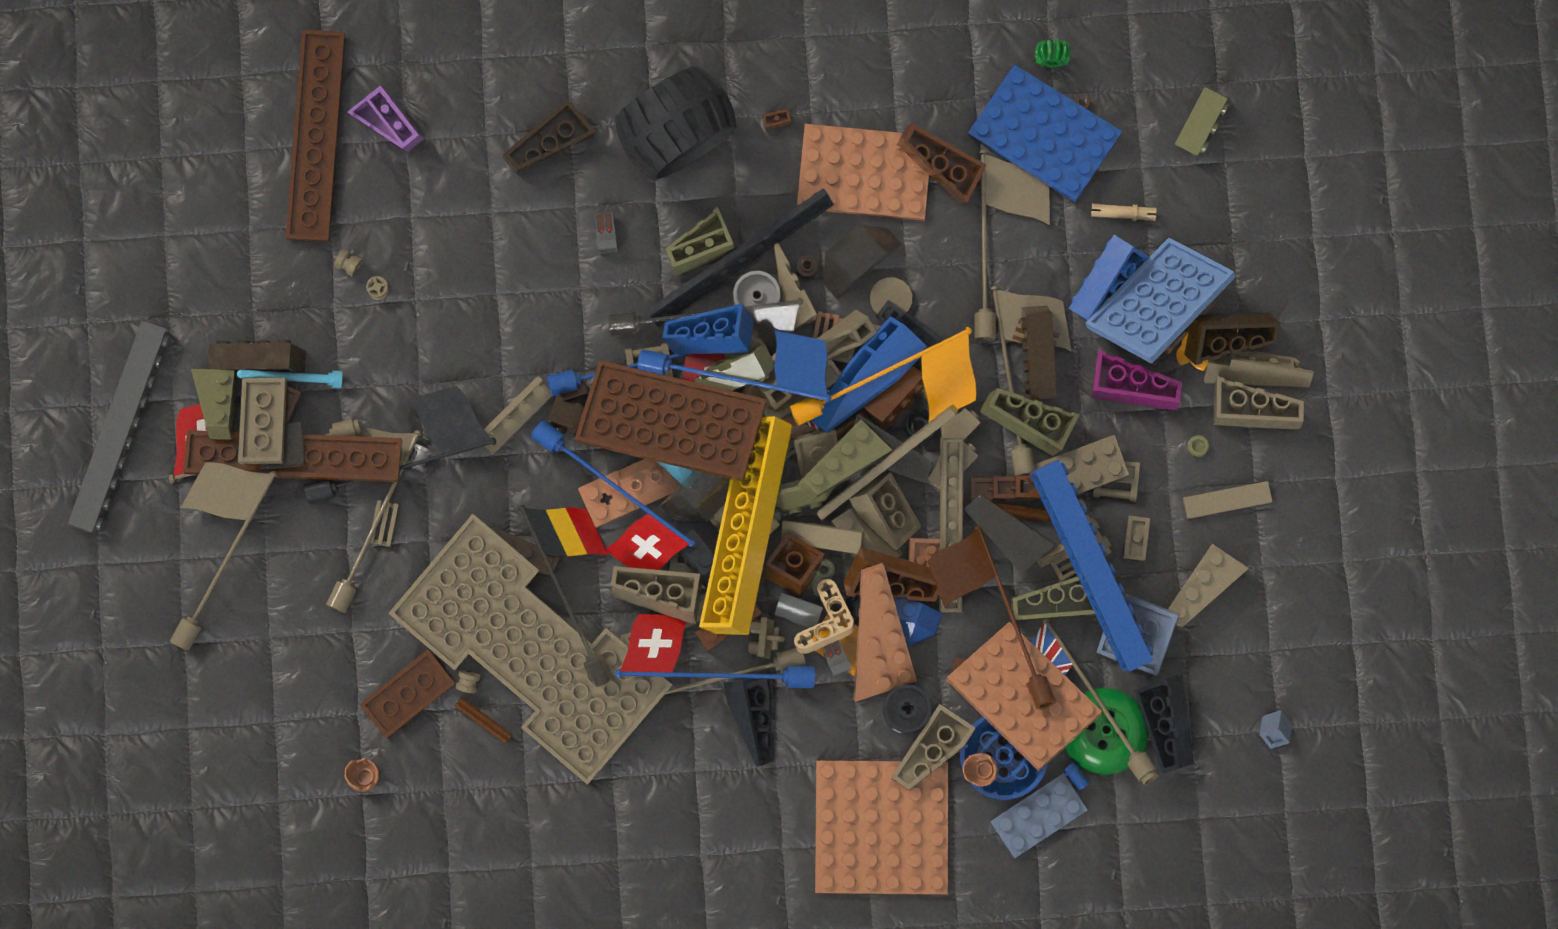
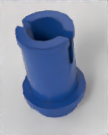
(1076, 775)

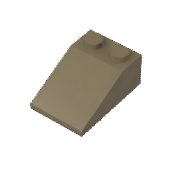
(886, 510)

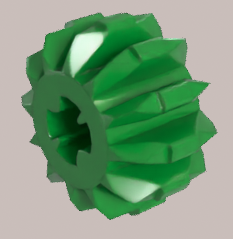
(1052, 53)

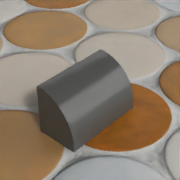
(798, 611)

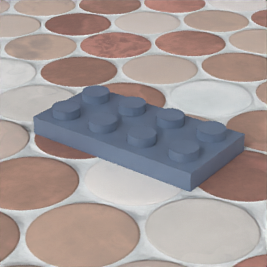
(1038, 816)

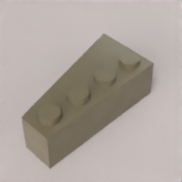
(1254, 407)
(659, 590)

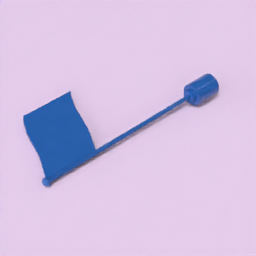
(798, 366)

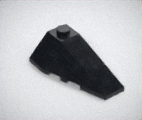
(752, 709)

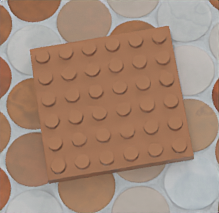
(878, 832)

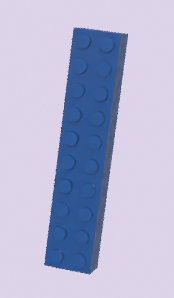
(1091, 566)

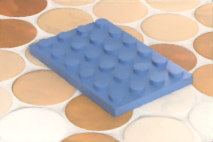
(1160, 300)

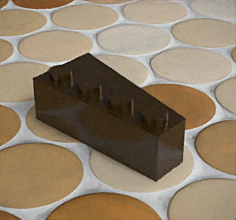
(1229, 333)

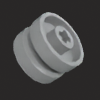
(756, 283)

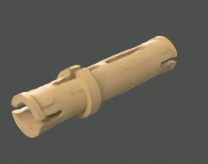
(1124, 212)

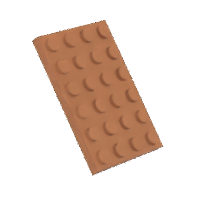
(862, 172)
(997, 688)

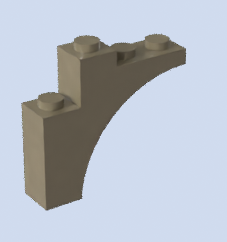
(959, 426)

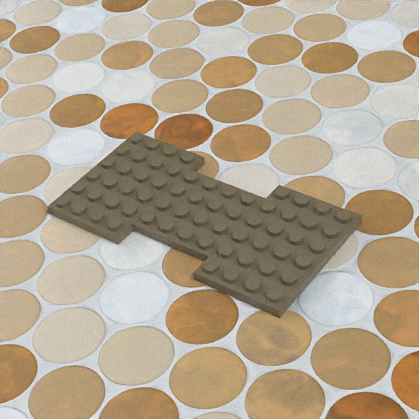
(479, 606)

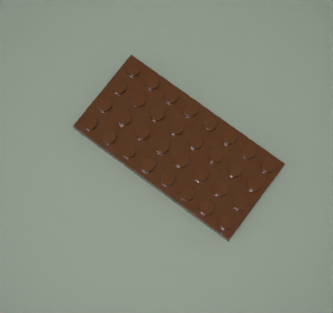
(671, 420)

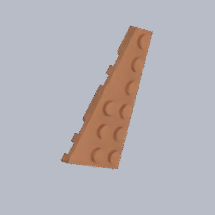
(881, 645)

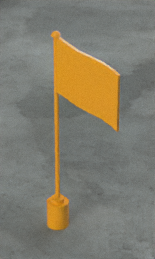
(945, 376)

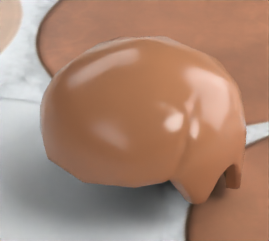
(980, 769)
(361, 774)

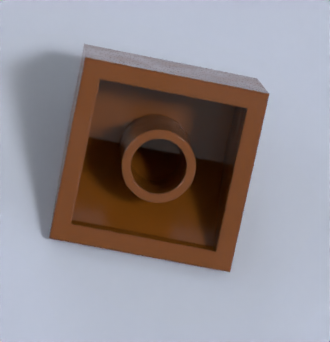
(793, 565)

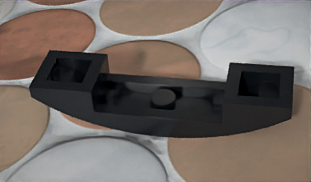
(922, 331)

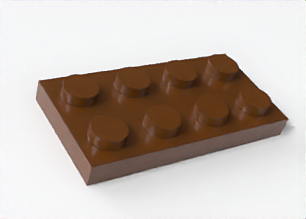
(407, 694)

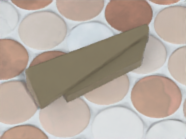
(1258, 369)

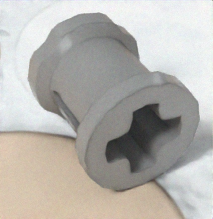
(419, 454)

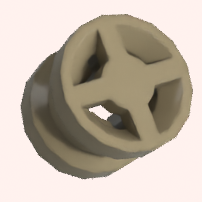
(376, 283)
(468, 681)

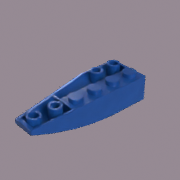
(884, 349)

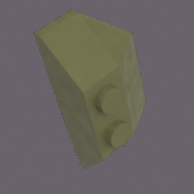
(794, 499)

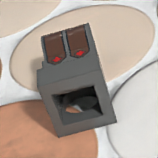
(606, 233)
(836, 658)

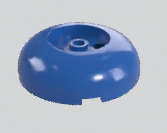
(1021, 775)

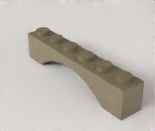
(846, 334)

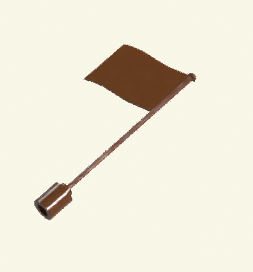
(967, 568)

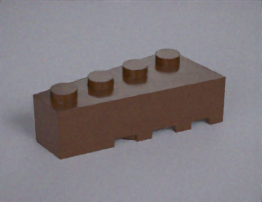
(904, 577)

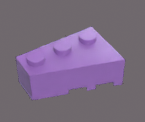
(387, 118)

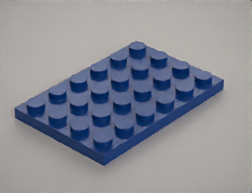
(1044, 133)

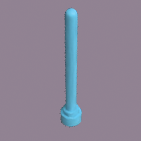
(332, 379)

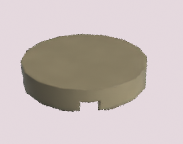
(893, 290)

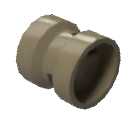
(348, 262)

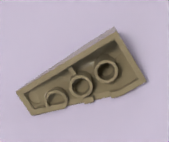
(790, 291)
(936, 743)

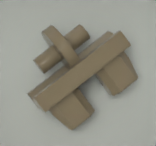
(768, 638)

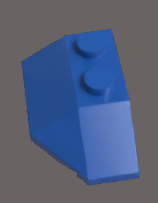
(916, 620)

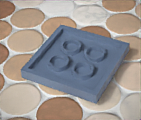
(1157, 627)

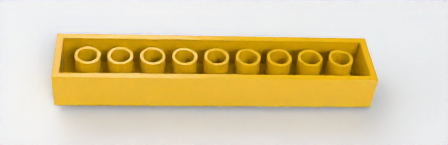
(745, 534)

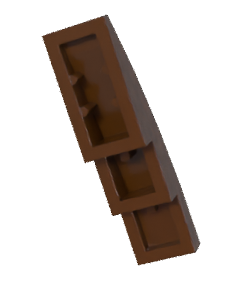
(1004, 488)

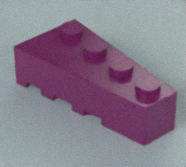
(1133, 384)

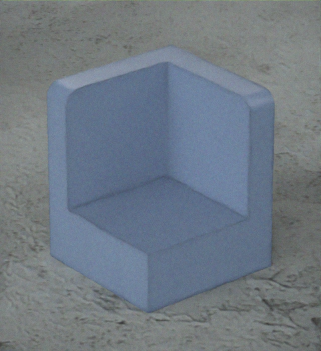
(1275, 729)

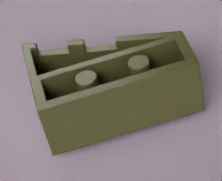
(217, 400)

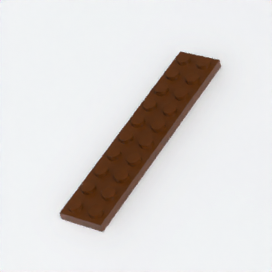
(315, 135)
(325, 457)

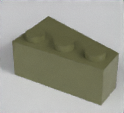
(1202, 121)
(701, 245)
(749, 366)

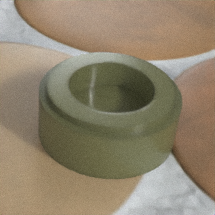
(1197, 446)

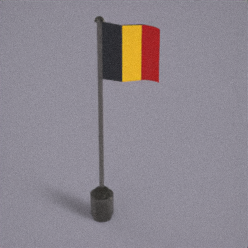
(569, 534)

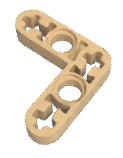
(834, 625)

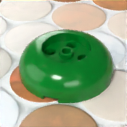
(1115, 757)

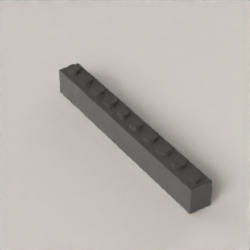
(119, 428)

